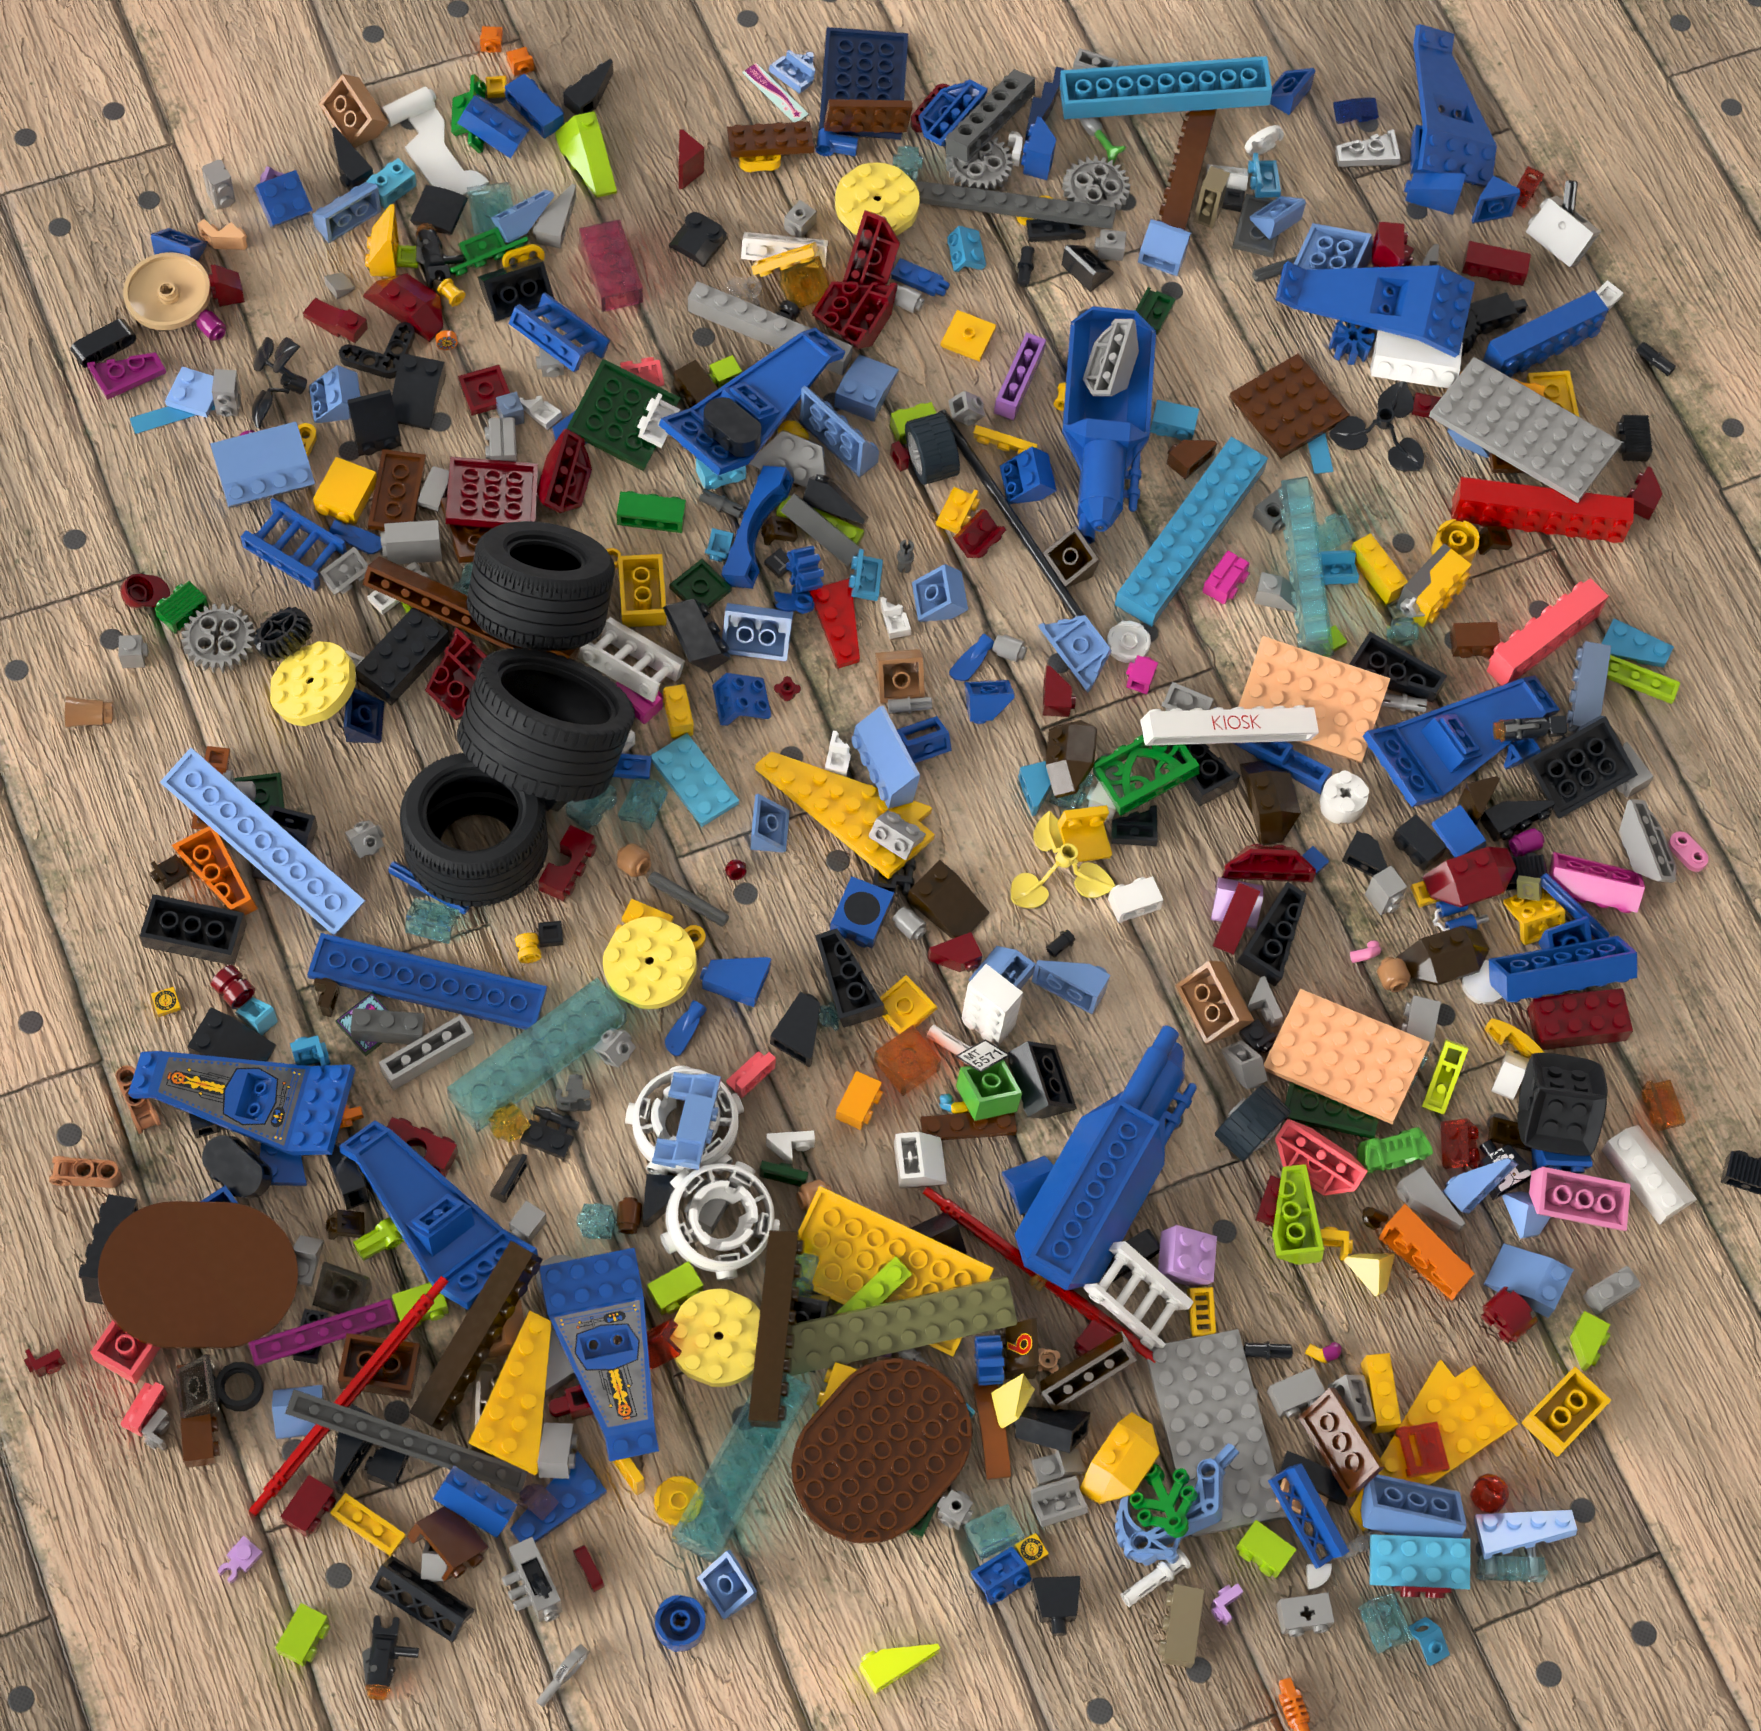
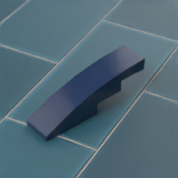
(1043, 106)

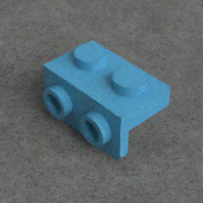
(1264, 177)
(966, 249)
(1339, 567)
(866, 577)
(309, 1051)

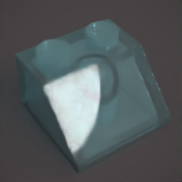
(487, 202)

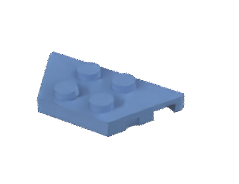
(1079, 647)

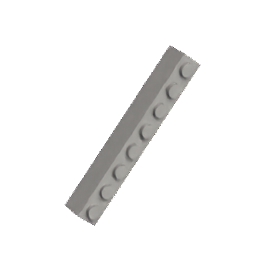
(753, 321)

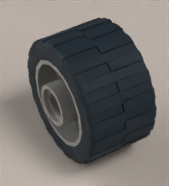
(932, 448)
(1253, 1122)

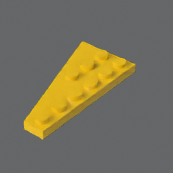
(514, 1410)

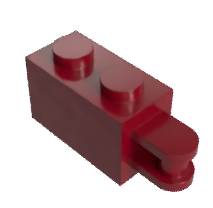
(572, 1403)

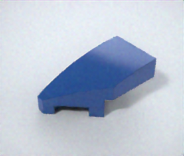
(1518, 750)

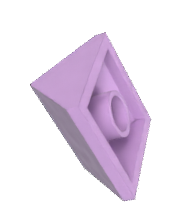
(1223, 895)

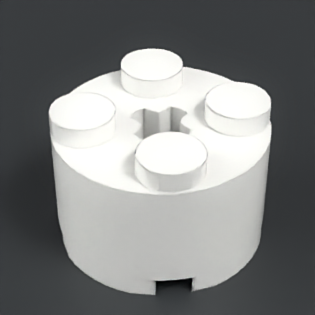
(1343, 798)

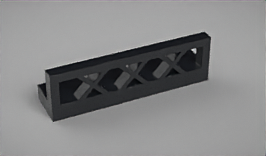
(427, 1592)

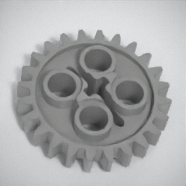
(985, 169)
(1097, 181)
(238, 639)

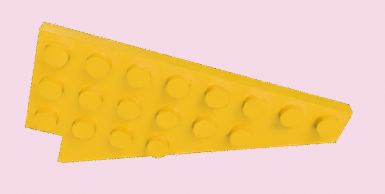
(844, 807)
(1467, 1417)

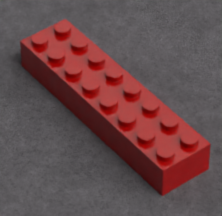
(1542, 510)

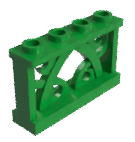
(1135, 797)

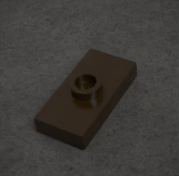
(1505, 1133)

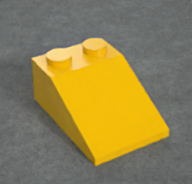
(383, 245)

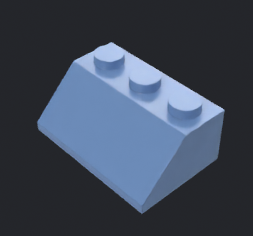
(347, 211)
(757, 631)

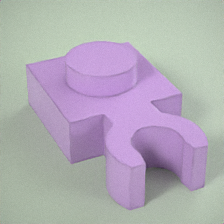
(242, 1557)

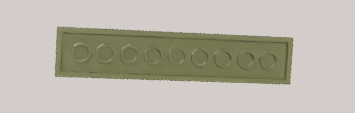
(902, 1325)

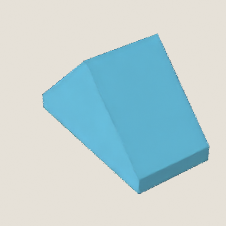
(257, 1015)

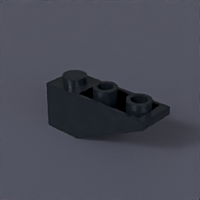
(588, 91)
(1510, 816)

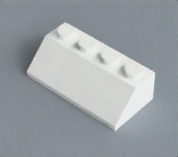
(1413, 361)
(1648, 1173)

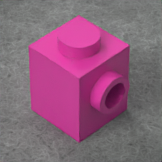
(1141, 674)

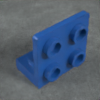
(740, 696)

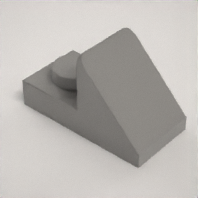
(1265, 999)
(307, 1255)
(1057, 1466)

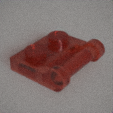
(1429, 1448)

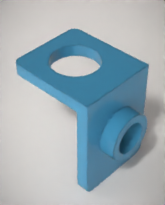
(1431, 1641)

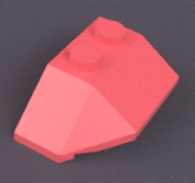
(1328, 1165)

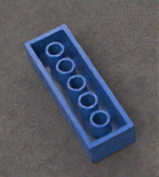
(1547, 335)
(1563, 968)

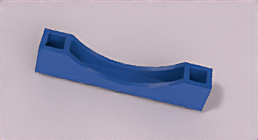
(770, 490)

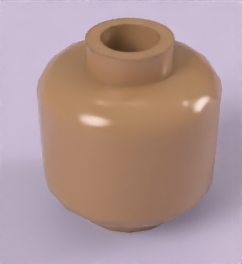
(633, 860)
(1393, 974)
(807, 1193)

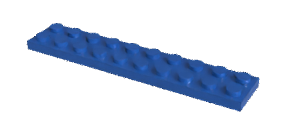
(427, 982)

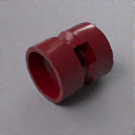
(230, 984)

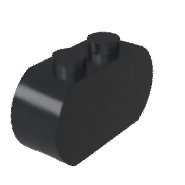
(732, 427)
(236, 1166)

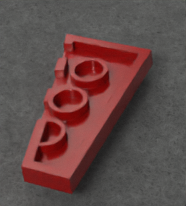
(837, 618)

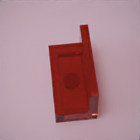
(660, 1346)

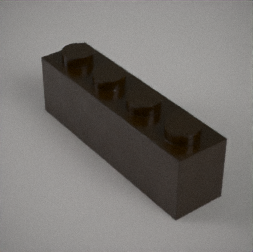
(693, 383)
(1088, 1371)

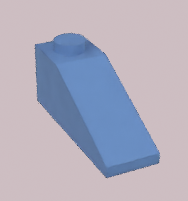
(521, 217)
(1473, 1186)

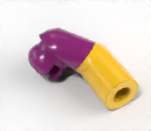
(1325, 1354)

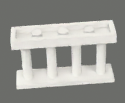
(640, 648)
(1157, 1284)

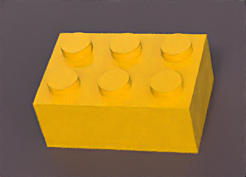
(642, 590)
(1566, 1411)

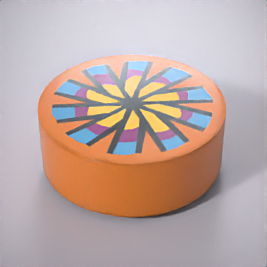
(446, 340)

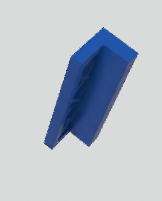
(1314, 1510)

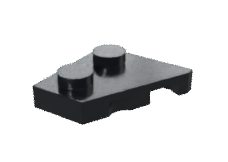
(1136, 828)

